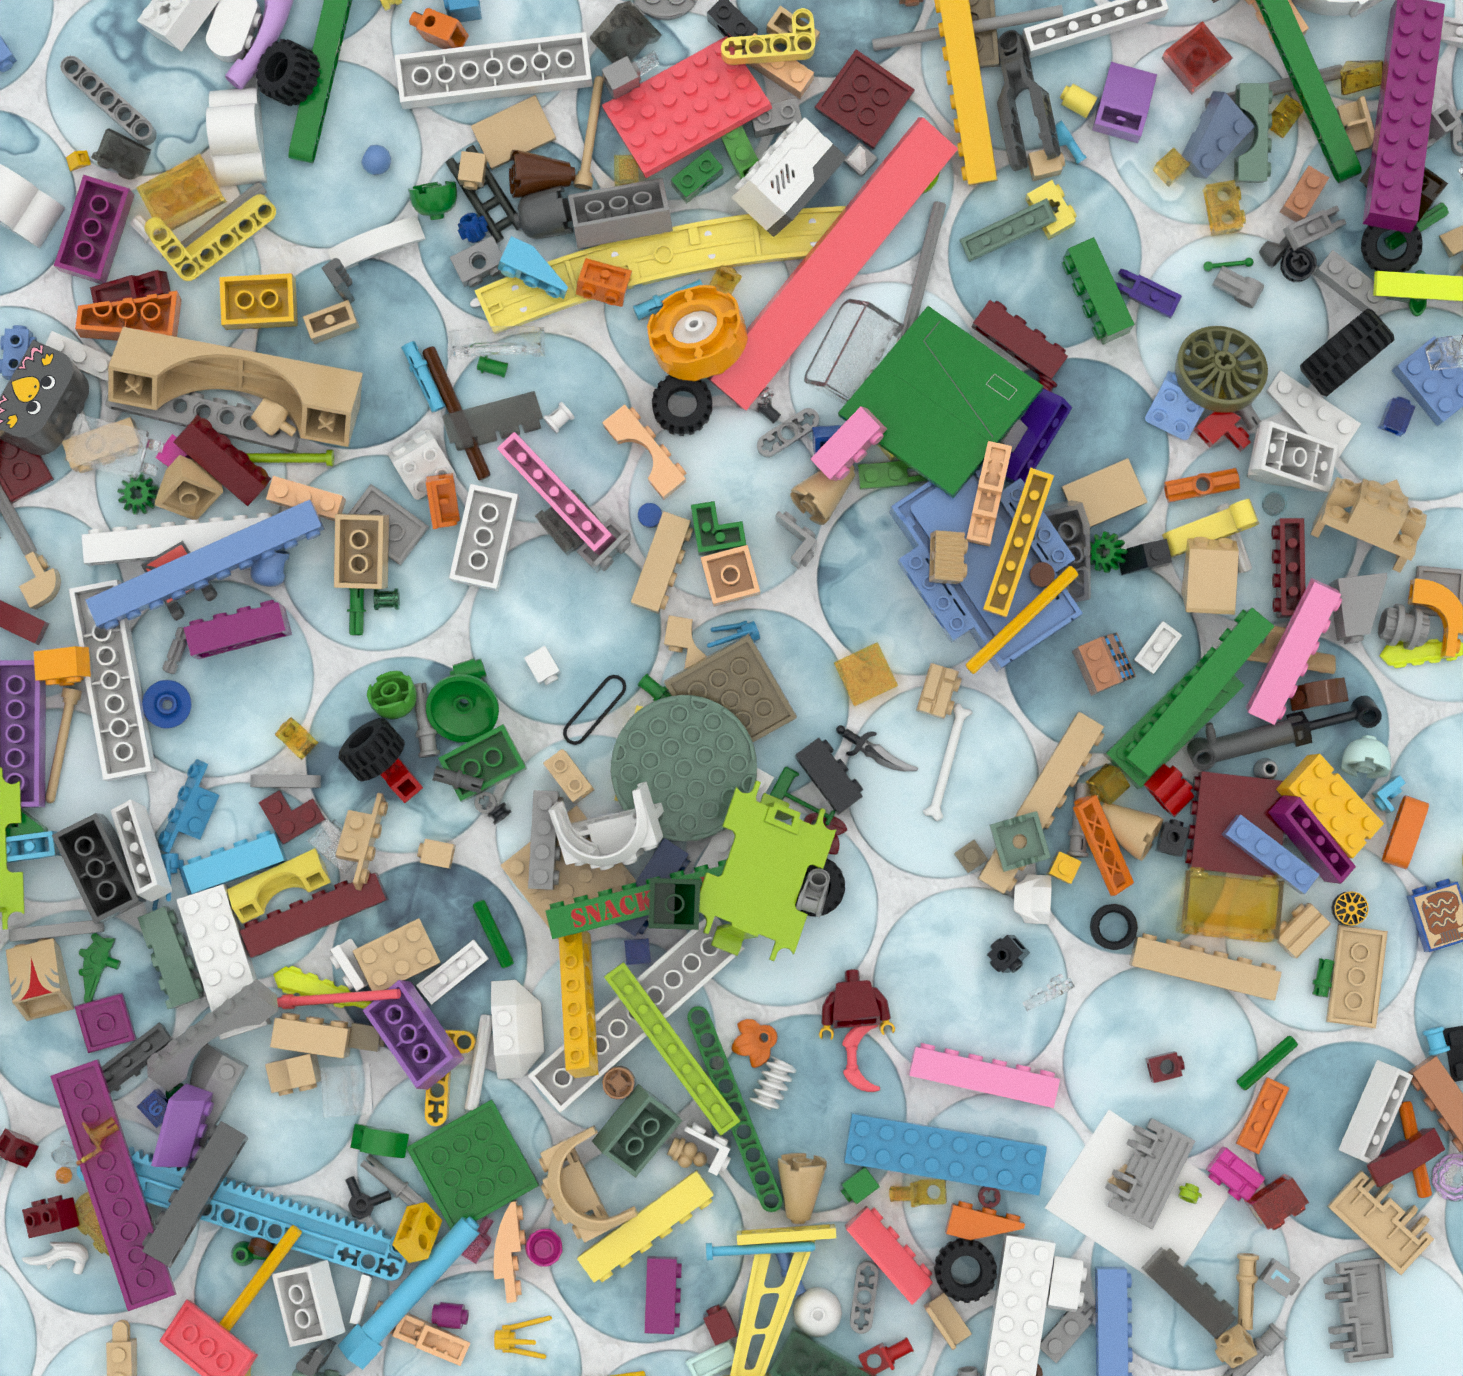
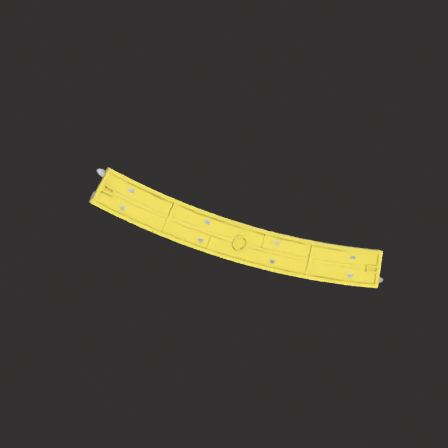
(660, 257)

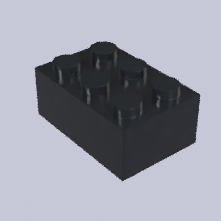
(829, 775)

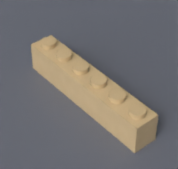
(1205, 968)

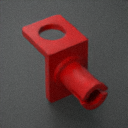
(887, 1354)

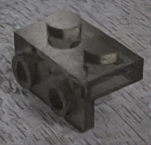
(121, 155)

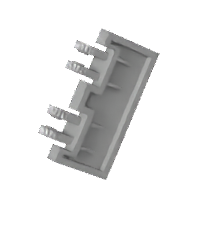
(1153, 1173)
(1366, 1310)

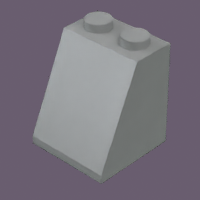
(1358, 605)

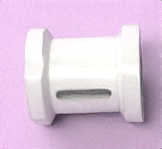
(558, 417)

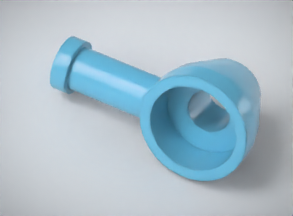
(1066, 138)

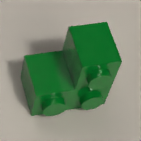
(713, 537)

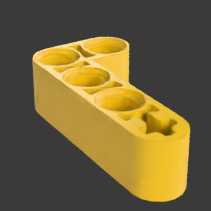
(445, 1081)

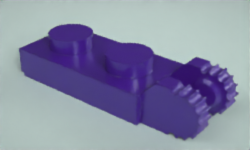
(1149, 293)

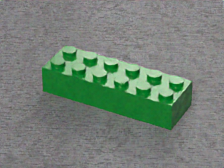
(1117, 752)

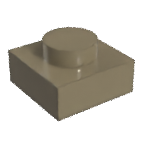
(970, 856)

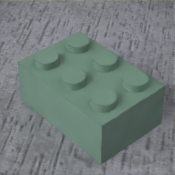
(636, 1130)

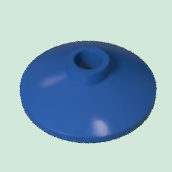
(166, 691)

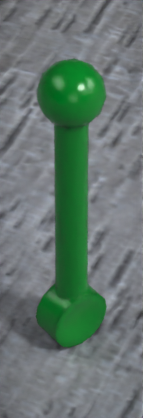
(1208, 265)

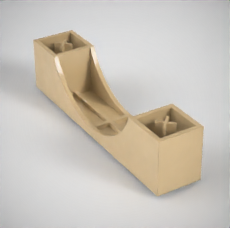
(158, 367)

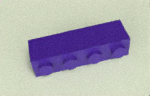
(1043, 422)

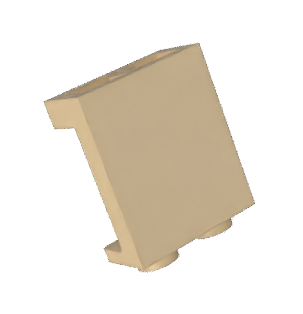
(568, 776)

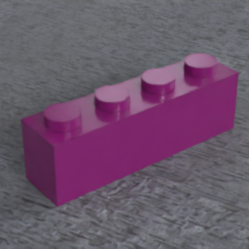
(1312, 839)

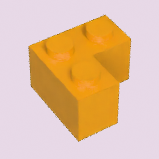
(62, 665)

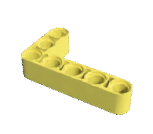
(211, 239)

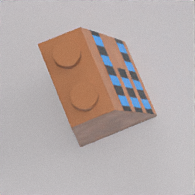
(1103, 663)

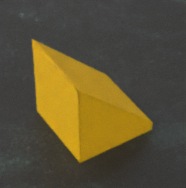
(78, 160)

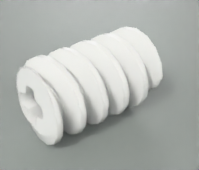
(773, 1084)

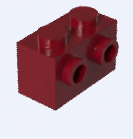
(50, 1217)

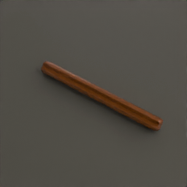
(453, 405)

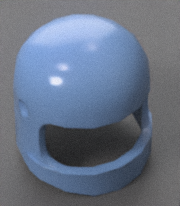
(270, 571)

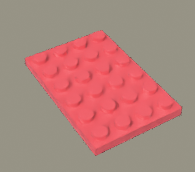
(685, 108)

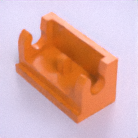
(442, 500)

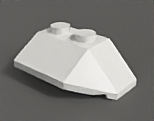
(516, 1028)

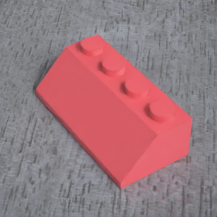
(889, 1254)

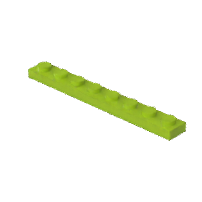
(672, 1048)

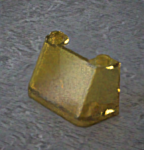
(1230, 907)

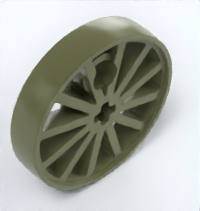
(1221, 368)

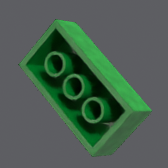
(1097, 290)

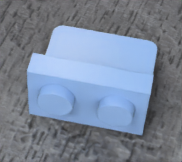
(1173, 409)

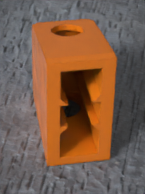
(439, 29)

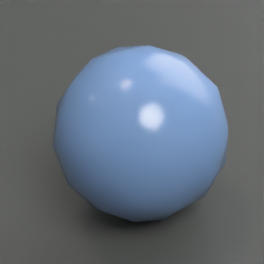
(376, 160)

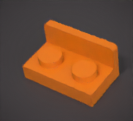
(603, 282)

